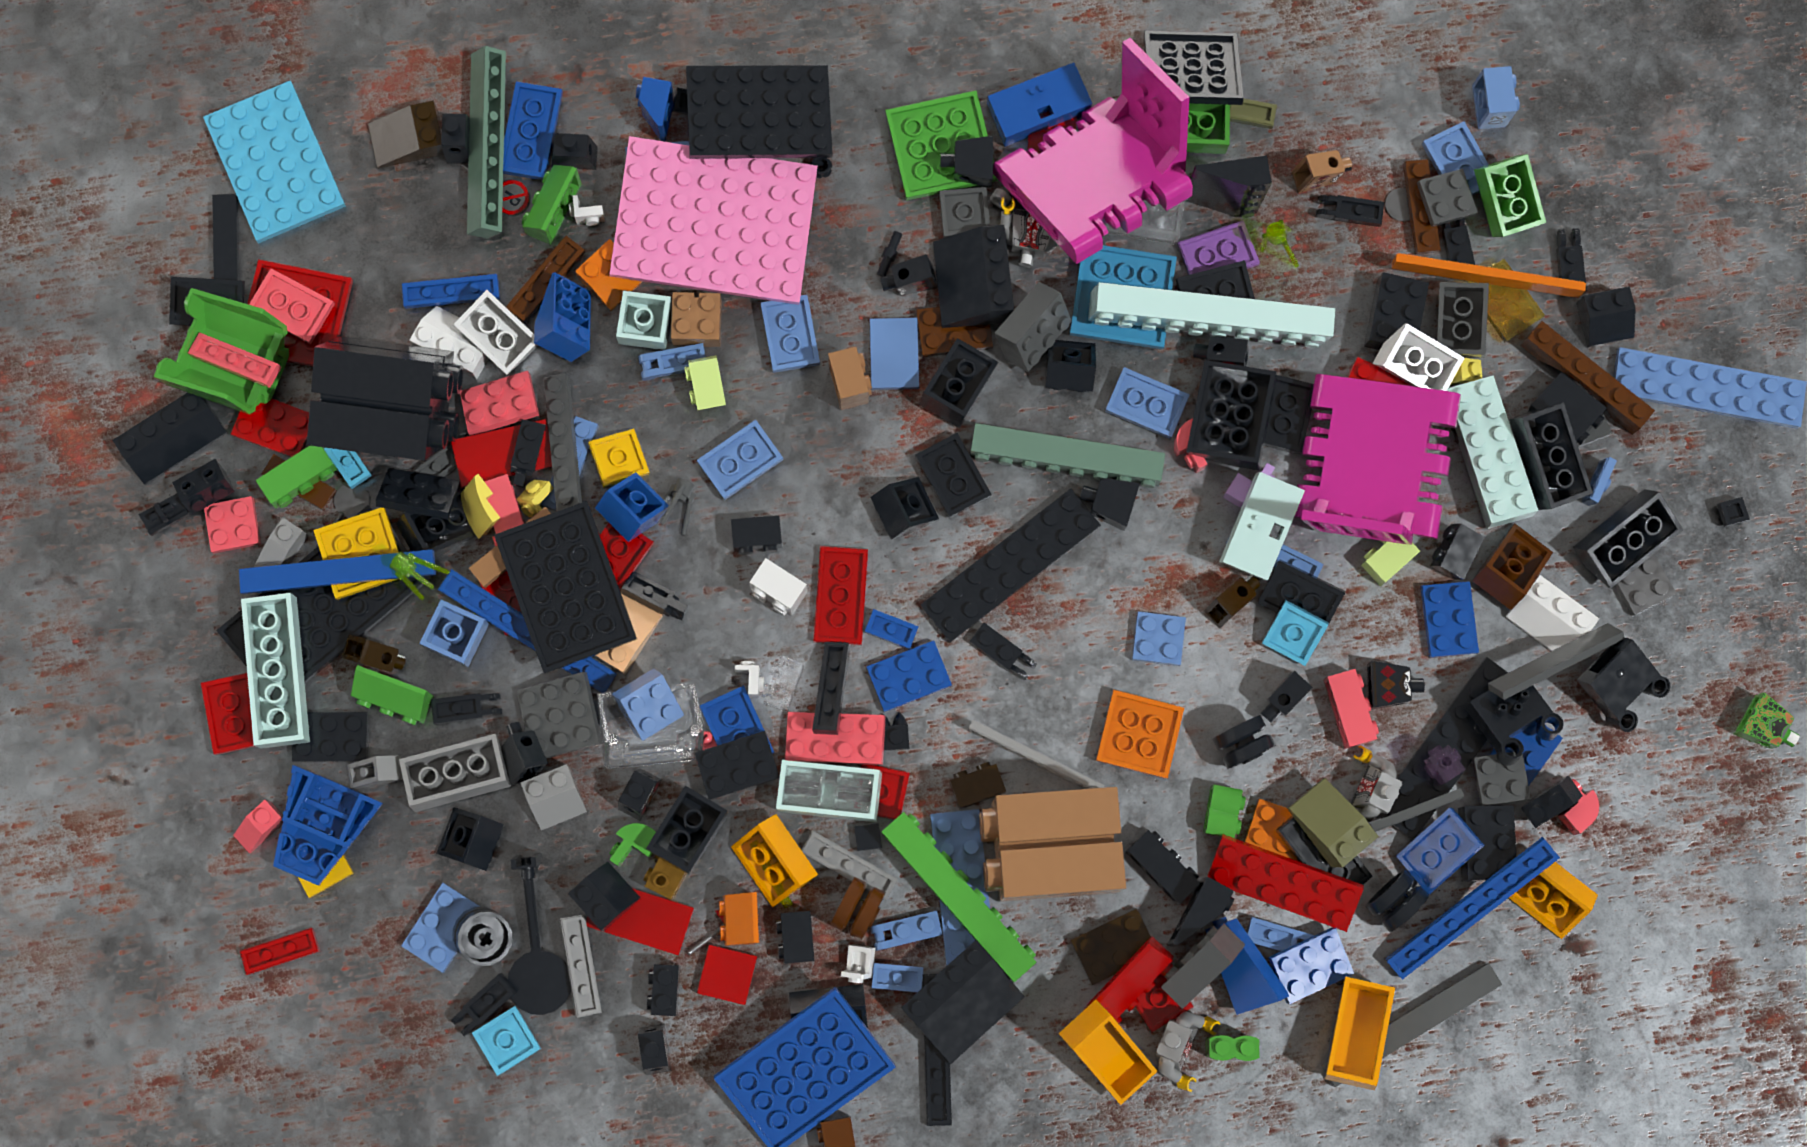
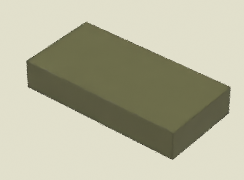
(1254, 113)

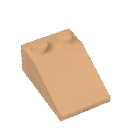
(644, 622)

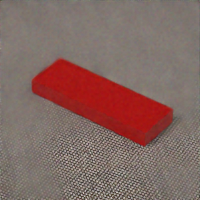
(279, 951)

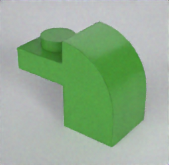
(634, 835)

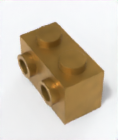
(664, 878)

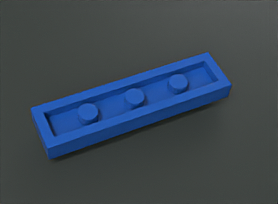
(449, 291)

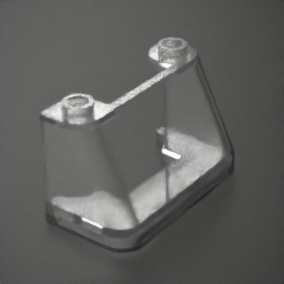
(671, 744)

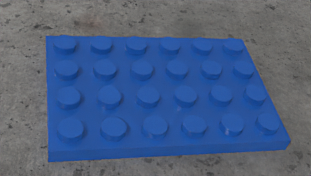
(804, 1070)

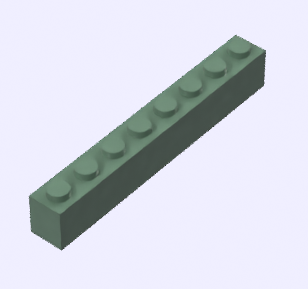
(486, 142)
(1067, 455)

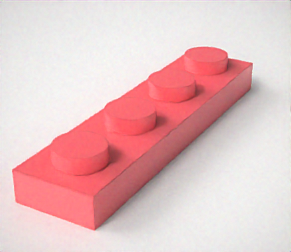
(234, 360)

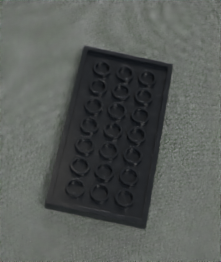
(329, 621)

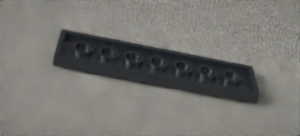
(1010, 565)
(1453, 729)

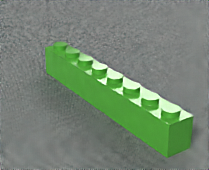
(958, 896)

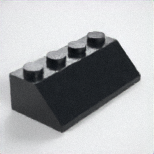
(169, 437)
(1551, 456)
(1628, 537)

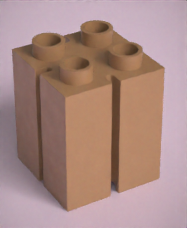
(1053, 844)

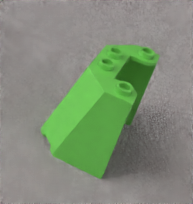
(236, 325)

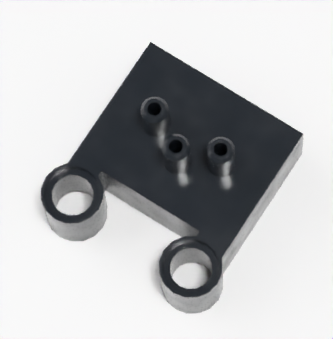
(1619, 679)
(1506, 718)

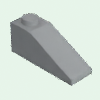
(281, 545)

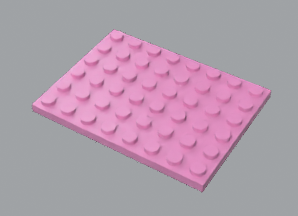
(713, 222)

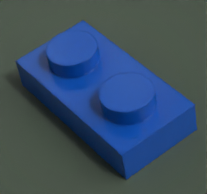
(891, 629)

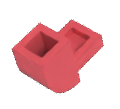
(1180, 446)
(1582, 813)

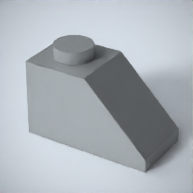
(374, 771)

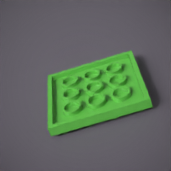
(926, 131)

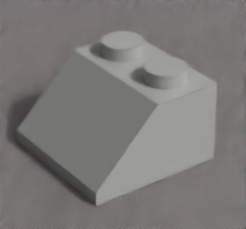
(554, 797)

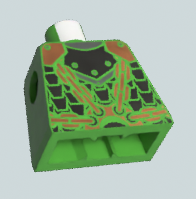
(1767, 723)

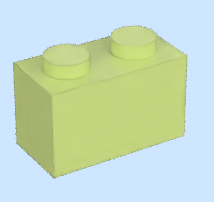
(706, 382)
(1388, 560)

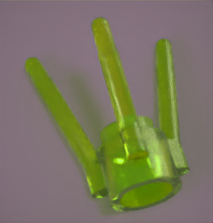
(1277, 235)
(405, 566)

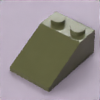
(1332, 823)

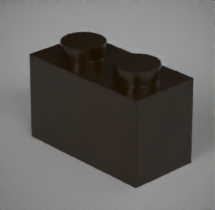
(977, 785)

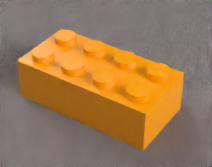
(1360, 1033)
(1108, 1052)

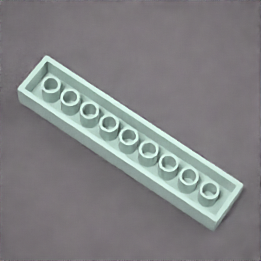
(1211, 314)

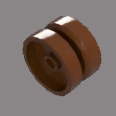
(857, 908)

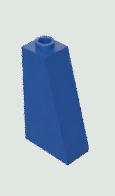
(1249, 976)

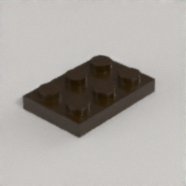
(1110, 945)

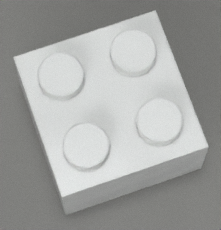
(778, 588)

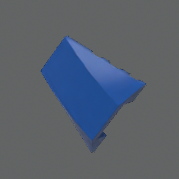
(319, 824)

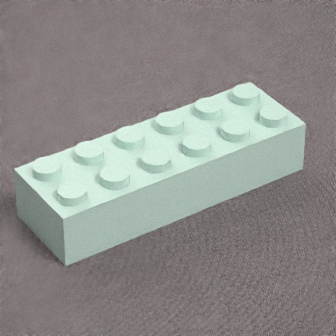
(1492, 455)
(275, 670)

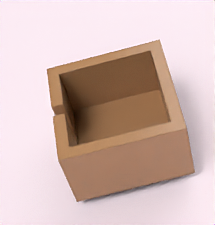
(696, 319)
(848, 377)

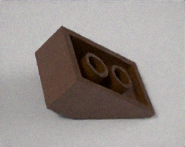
(1513, 567)

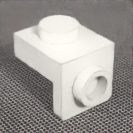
(586, 215)
(756, 682)
(859, 963)

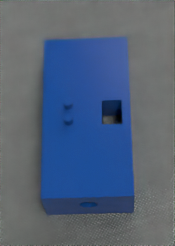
(1038, 104)

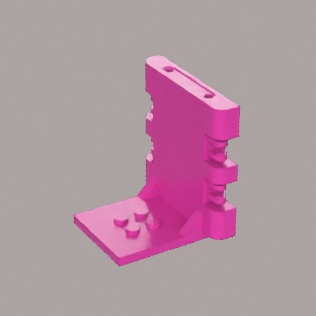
(1109, 167)
(1376, 459)

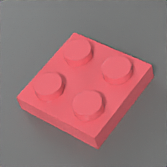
(232, 525)

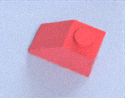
(258, 825)

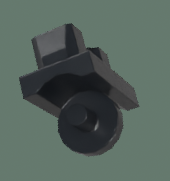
(164, 514)

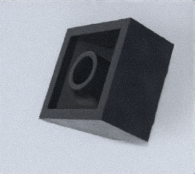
(1607, 316)
(1071, 366)
(904, 507)
(470, 838)
(604, 896)

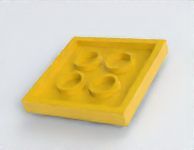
(357, 537)

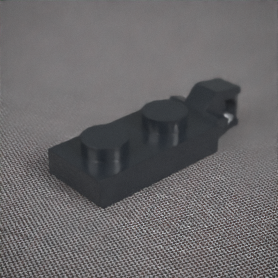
(527, 451)
(654, 596)

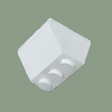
(438, 332)
(497, 332)
(1418, 359)
(1551, 615)

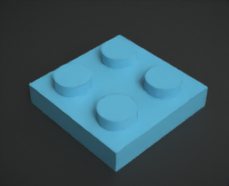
(1295, 633)
(506, 1040)

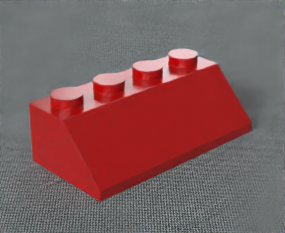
(1134, 978)

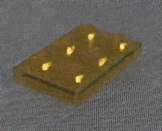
(1510, 308)

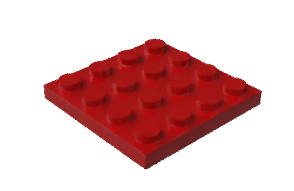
(328, 285)

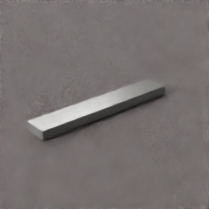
(1033, 756)

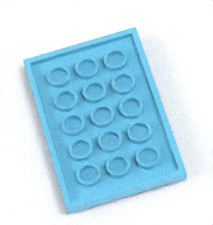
(274, 161)

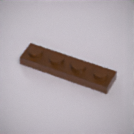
(1424, 236)
(532, 293)

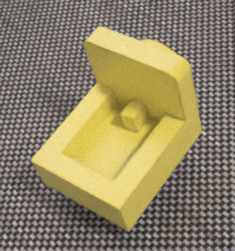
(1468, 371)
(533, 495)

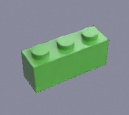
(296, 476)

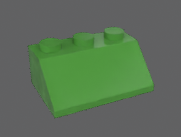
(551, 203)
(390, 695)

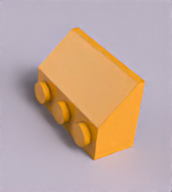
(786, 858)
(1556, 899)

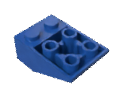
(564, 319)

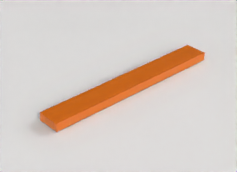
(1488, 275)

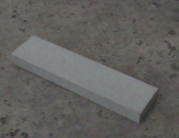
(847, 863)
(580, 965)

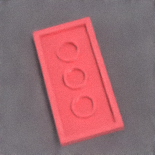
(857, 742)

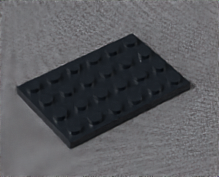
(758, 111)
(565, 587)

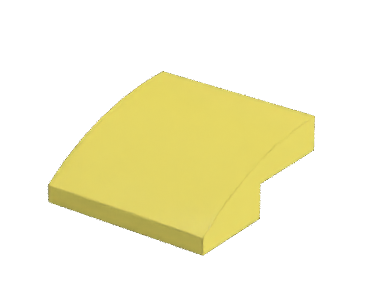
(476, 507)

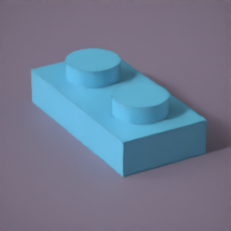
(349, 466)

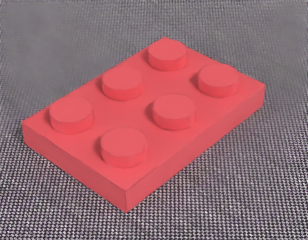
(293, 305)
(499, 403)

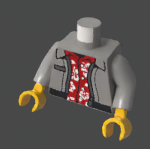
(1025, 234)
(1377, 787)
(1177, 1043)

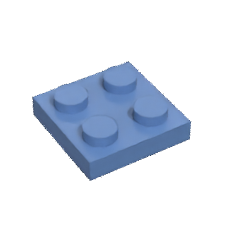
(1158, 638)

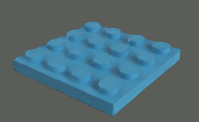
(1122, 268)

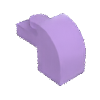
(1240, 485)

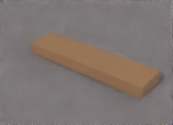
(492, 565)

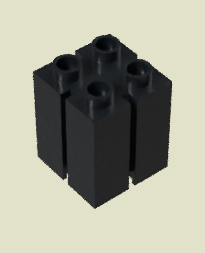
(383, 398)

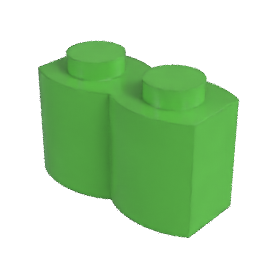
(1223, 811)
(1225, 1048)

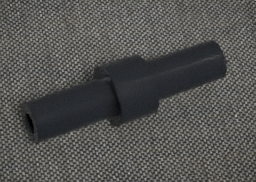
(889, 254)

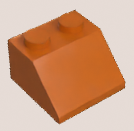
(596, 277)
(740, 919)

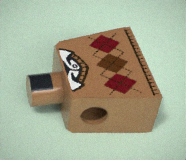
(1320, 170)

